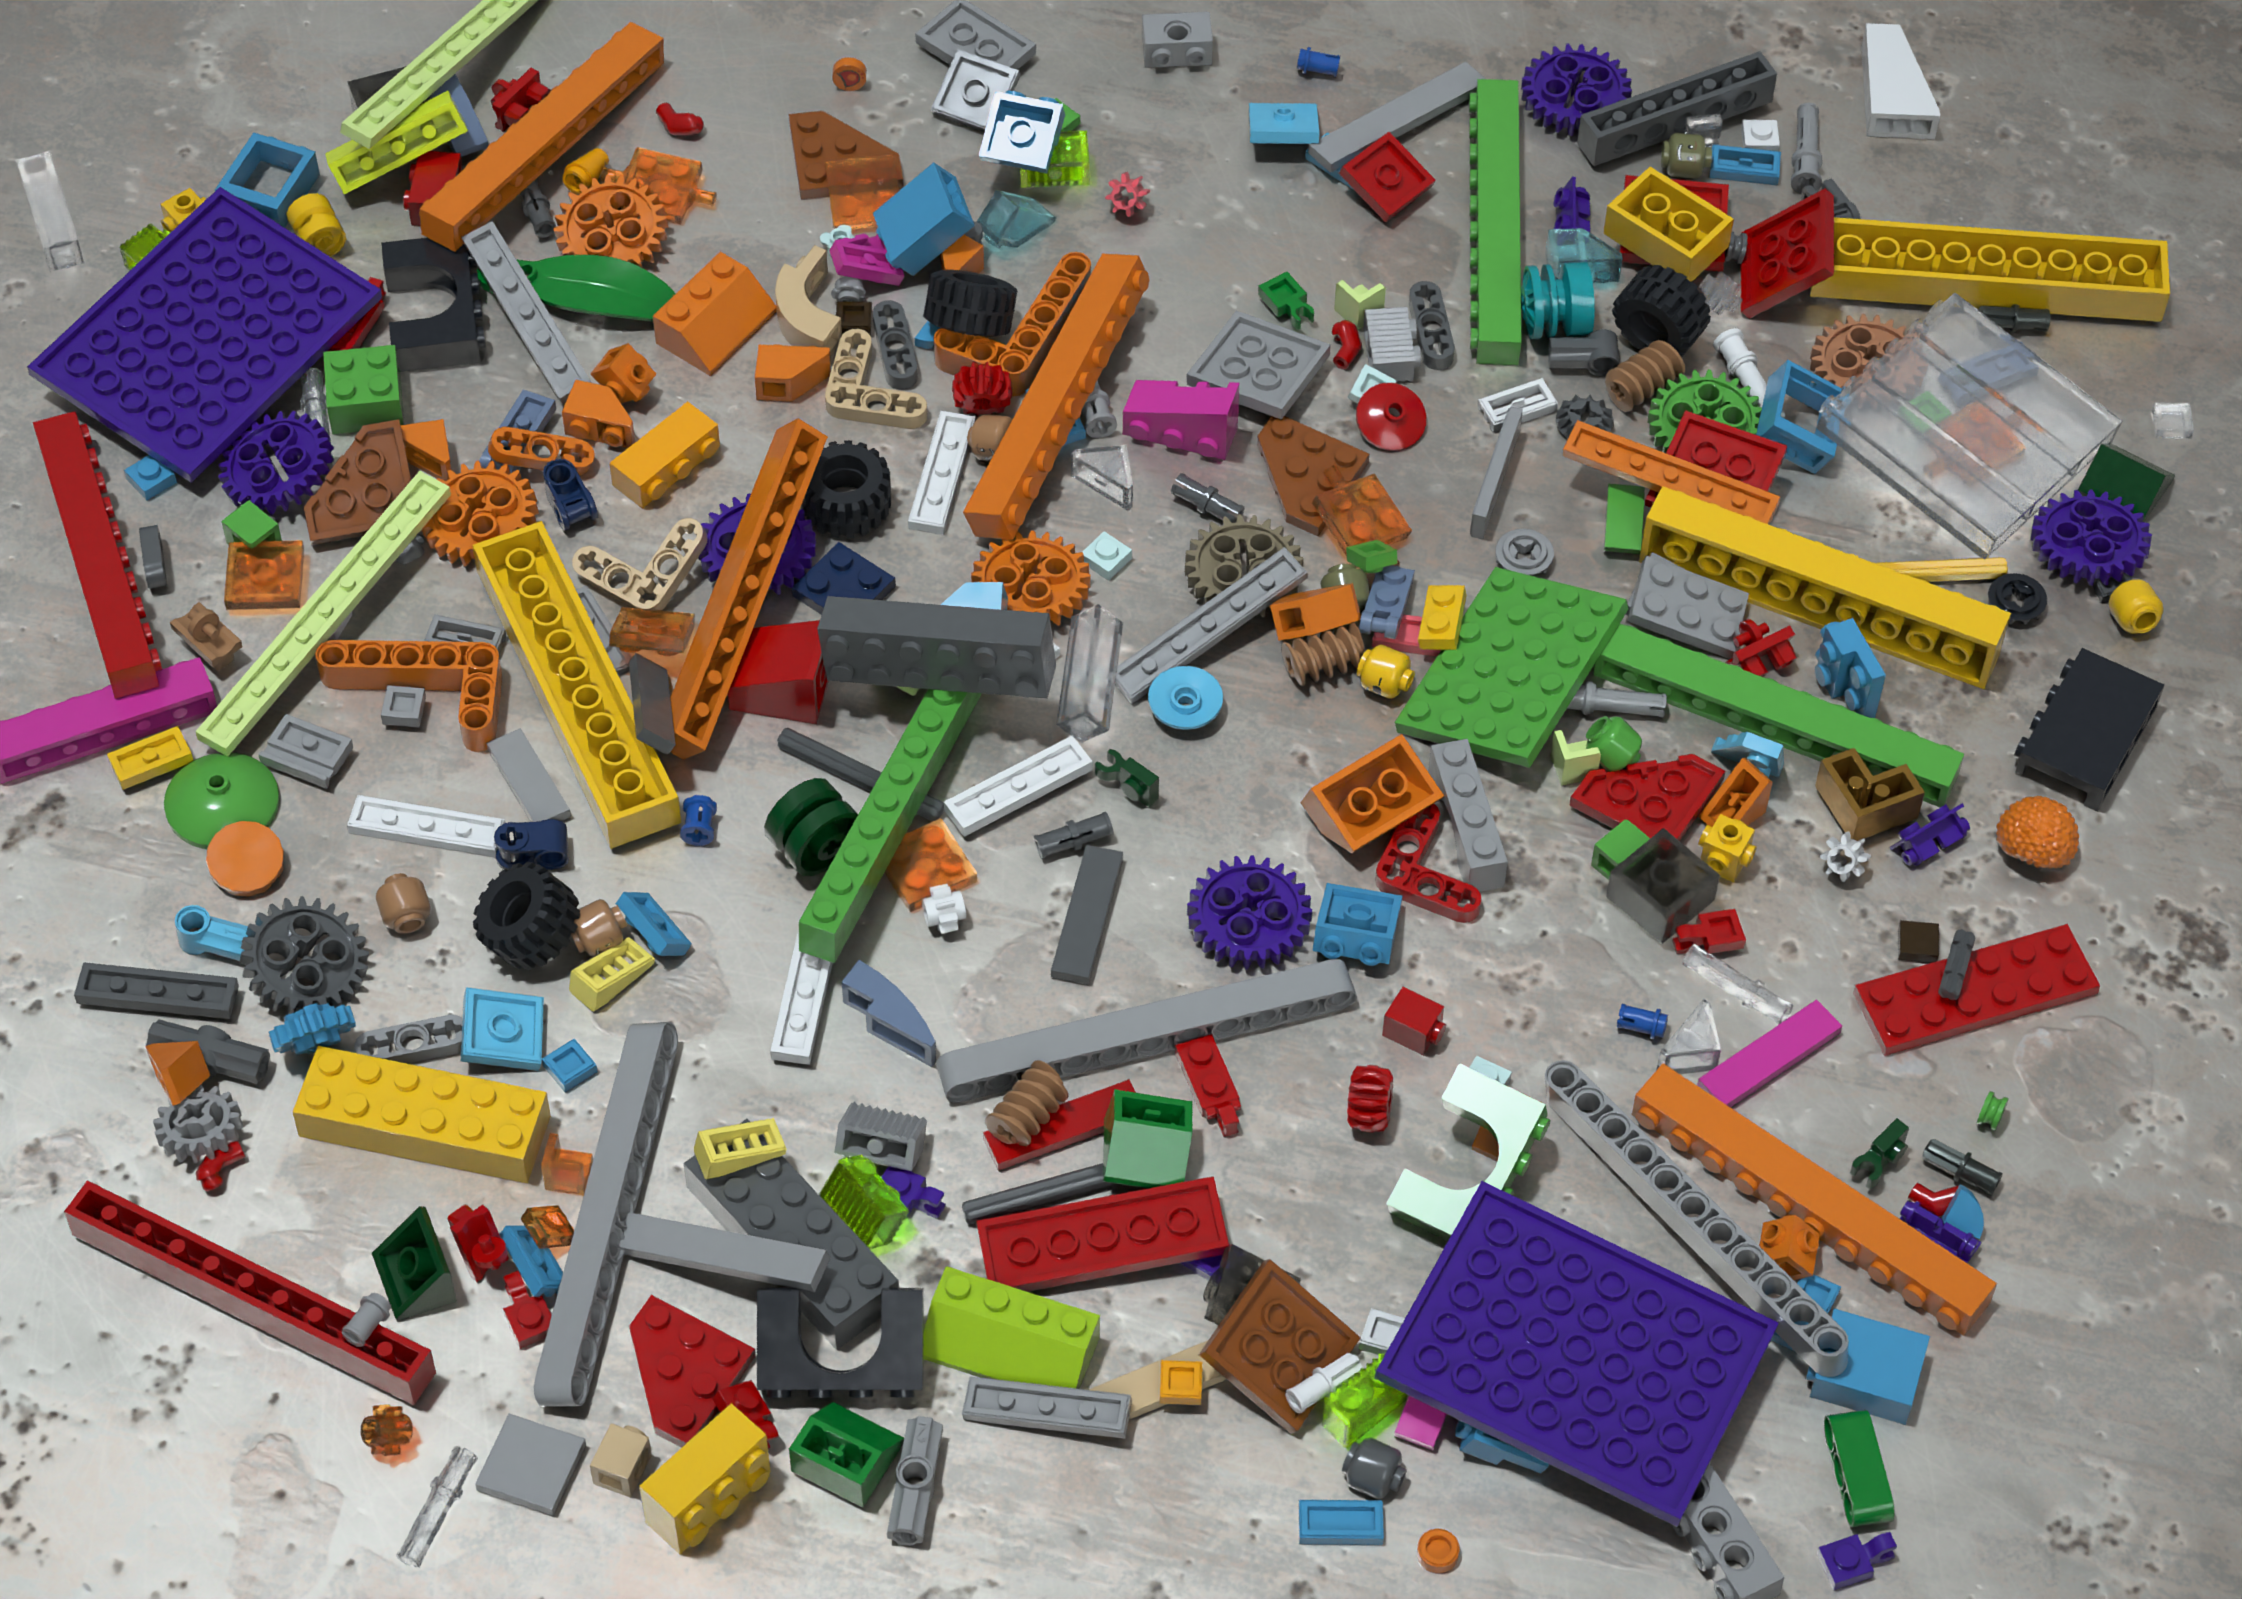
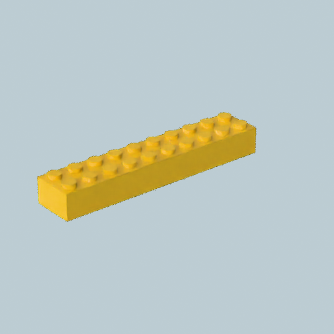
(1998, 269)
(1827, 585)
(576, 684)

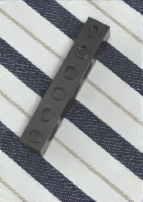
(1663, 110)

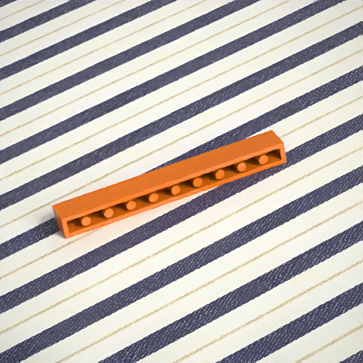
(541, 136)
(1056, 397)
(743, 585)
(1797, 1186)

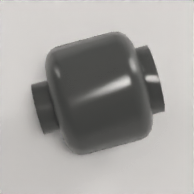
(1374, 1468)

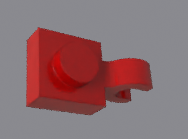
(1715, 930)
(528, 1315)
(750, 1403)

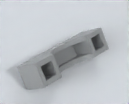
(1475, 832)

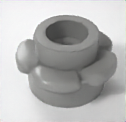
(849, 290)

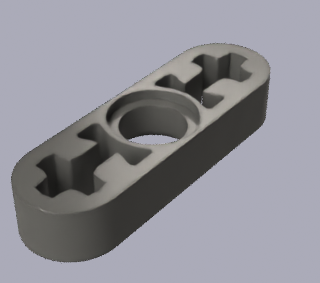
(1437, 313)
(889, 356)

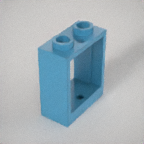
(279, 153)
(1803, 447)

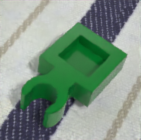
(1284, 296)

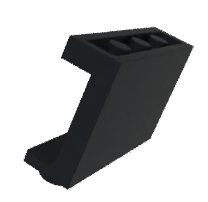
(2090, 724)

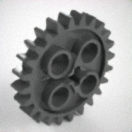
(278, 935)

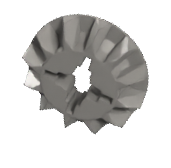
(1524, 541)

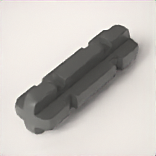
(1956, 964)

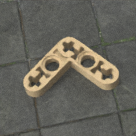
(854, 389)
(643, 582)

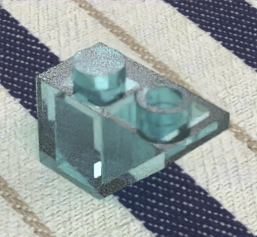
(1581, 246)

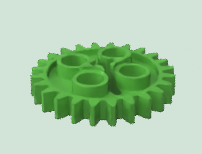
(1724, 404)

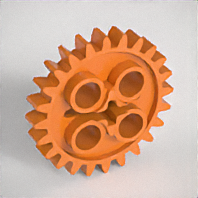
(612, 225)
(477, 510)
(1037, 574)

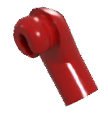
(679, 123)
(1350, 342)
(209, 1168)
(1932, 1201)

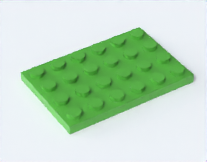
(1514, 666)

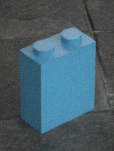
(923, 219)
(1879, 1371)

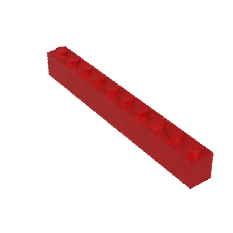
(96, 555)
(247, 1291)

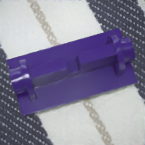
(1572, 207)
(1943, 826)
(1945, 1235)

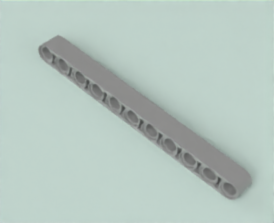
(1148, 1029)
(611, 1188)
(1698, 1231)

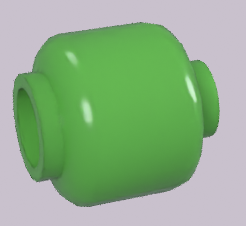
(1616, 742)

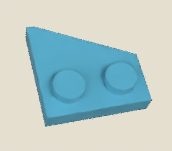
(1761, 752)

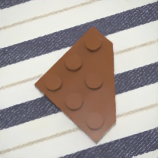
(824, 138)
(1296, 465)
(359, 485)

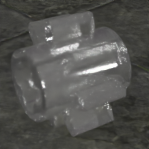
(1721, 293)

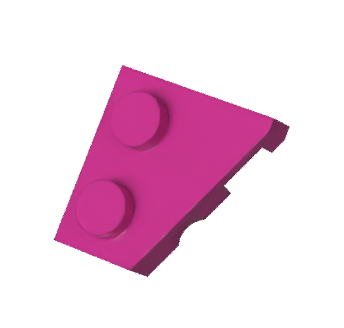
(864, 259)

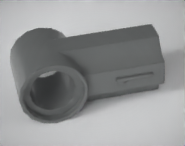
(1596, 352)

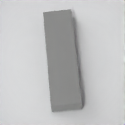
(1496, 472)
(1047, 1407)

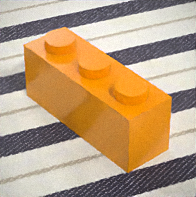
(665, 455)

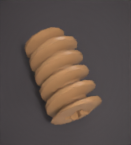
(1643, 374)
(1323, 653)
(1027, 1105)

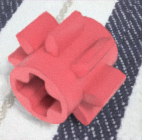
(1123, 202)

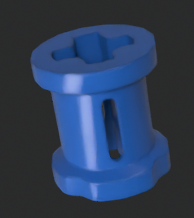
(705, 831)

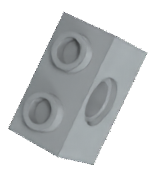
(1177, 39)

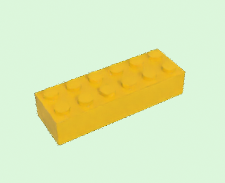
(422, 1114)

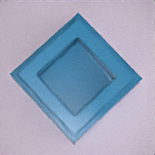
(569, 1065)

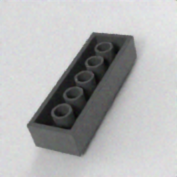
(937, 647)
(781, 1206)

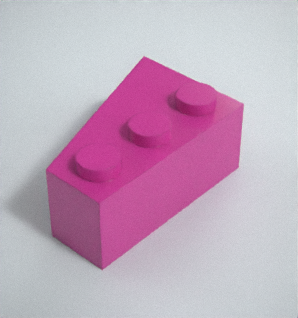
(1183, 417)

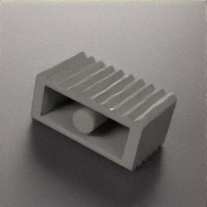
(1390, 342)
(881, 1136)

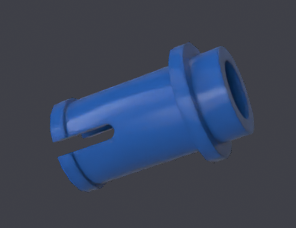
(1318, 62)
(1642, 1020)

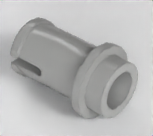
(372, 1311)

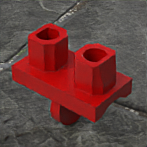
(515, 97)
(1775, 646)
(477, 1240)

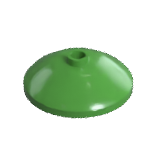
(200, 811)

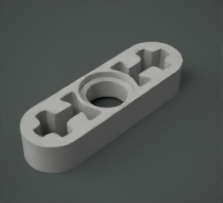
(422, 1029)

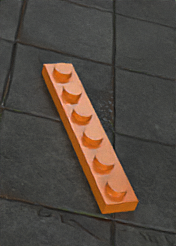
(1657, 469)

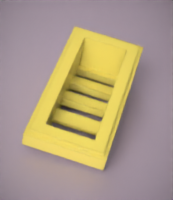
(595, 991)
(727, 1162)

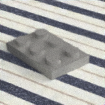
(975, 32)
(1687, 607)

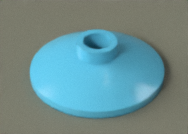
(1187, 686)

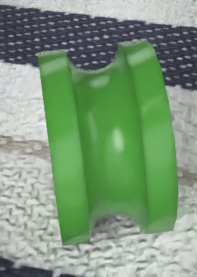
(1992, 1110)

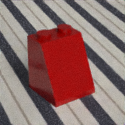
(781, 673)

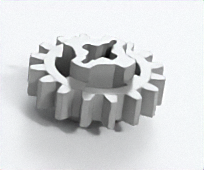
(198, 1124)

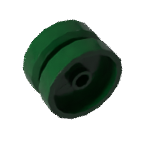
(810, 825)

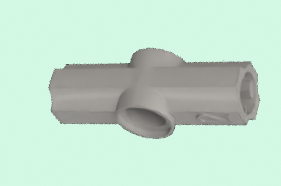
(912, 1501)

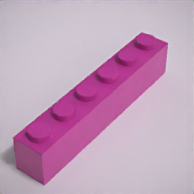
(100, 721)

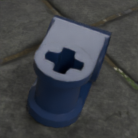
(568, 499)
(535, 842)

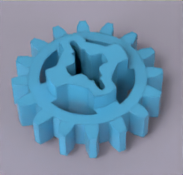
(312, 1027)

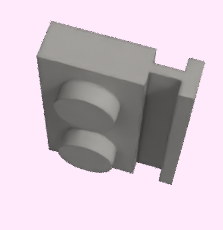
(306, 750)

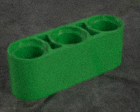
(1859, 1468)

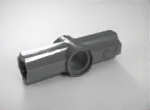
(219, 1050)

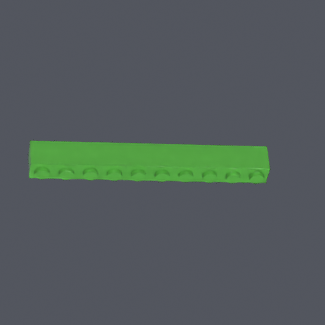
(1496, 224)
(1772, 710)
(883, 822)

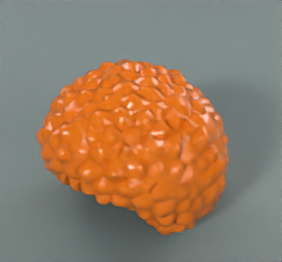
(2038, 832)

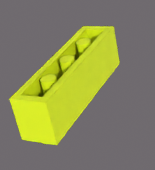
(416, 134)

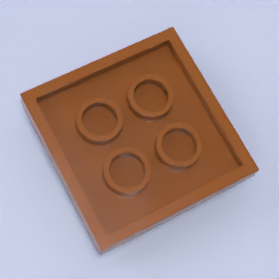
(1276, 1341)

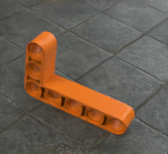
(1033, 336)
(423, 664)

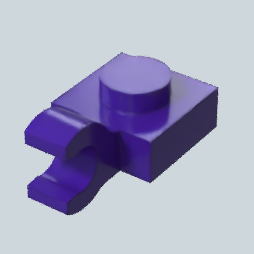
(914, 1191)
(1851, 1562)

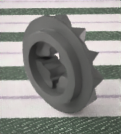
(1572, 410)

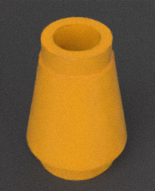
(584, 169)

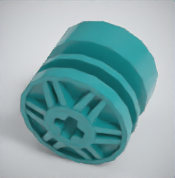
(1561, 300)

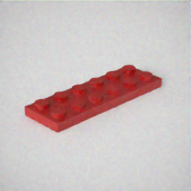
(1997, 987)
(1104, 1236)

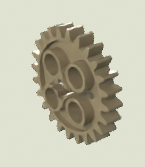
(1215, 557)

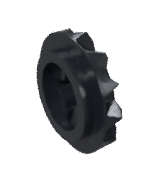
(2024, 589)

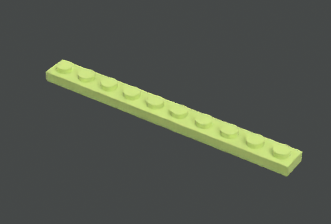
(431, 69)
(322, 614)

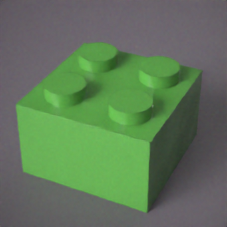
(362, 387)

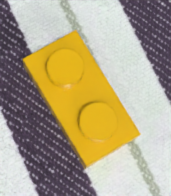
(1442, 617)
(150, 757)

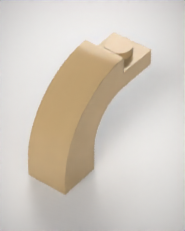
(797, 317)

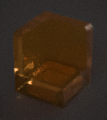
(565, 1169)

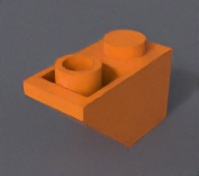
(789, 371)
(597, 415)
(1315, 611)

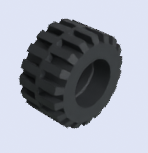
(970, 303)
(1661, 307)
(854, 510)
(526, 915)

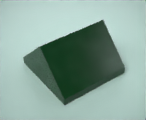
(2126, 476)
(414, 1268)

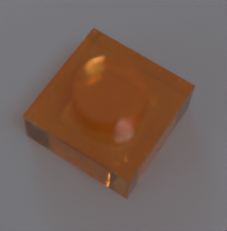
(548, 1226)

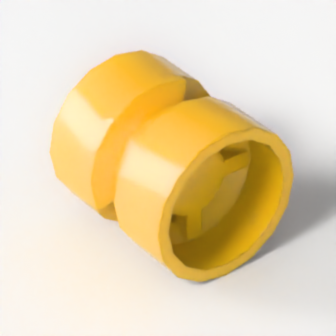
(316, 223)

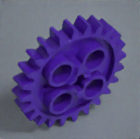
(1556, 77)
(300, 448)
(721, 531)
(2091, 537)
(1249, 912)

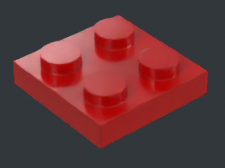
(1387, 176)

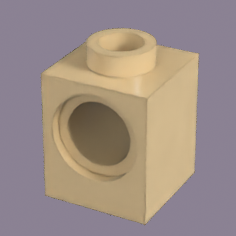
(621, 1459)

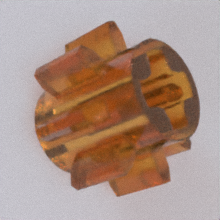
(386, 1430)

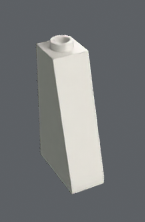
(1894, 87)

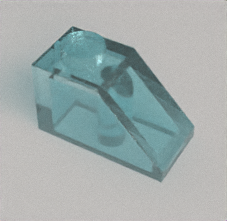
(1013, 219)

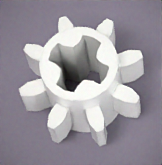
(1839, 863)
(944, 908)

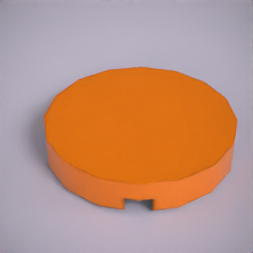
(245, 858)

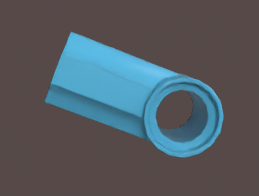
(214, 935)

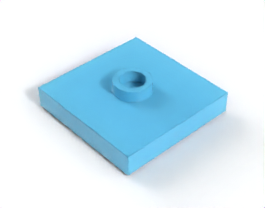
(1283, 123)
(502, 1029)

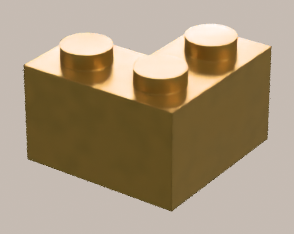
(1864, 801)

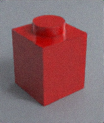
(1414, 1021)

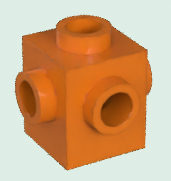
(624, 373)
(1791, 1245)

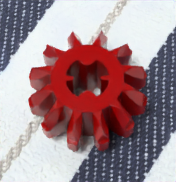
(982, 389)
(1370, 1098)

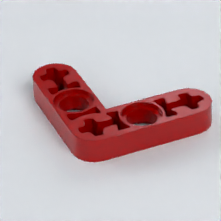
(1413, 874)

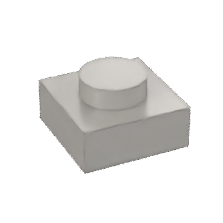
(403, 706)

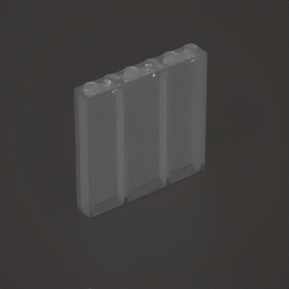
(1967, 424)

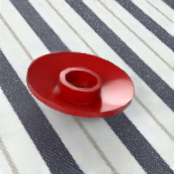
(1381, 427)

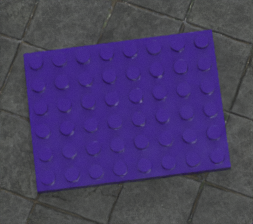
(204, 333)
(1577, 1352)

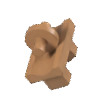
(207, 636)

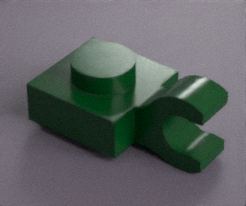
(1135, 779)
(1886, 1147)

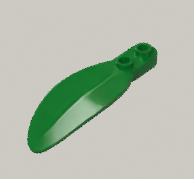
(595, 286)

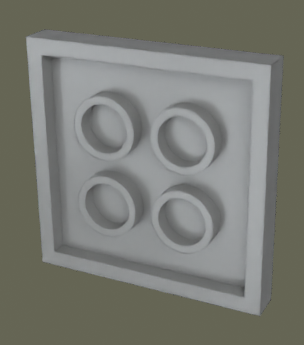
(1265, 360)

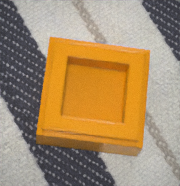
(1181, 1382)

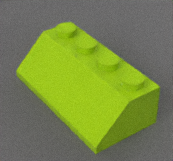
(1008, 1332)

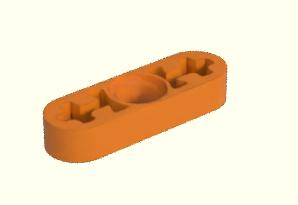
(528, 459)

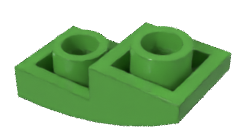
(1624, 518)

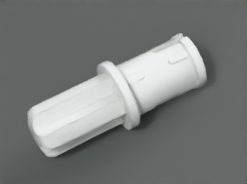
(1322, 1382)

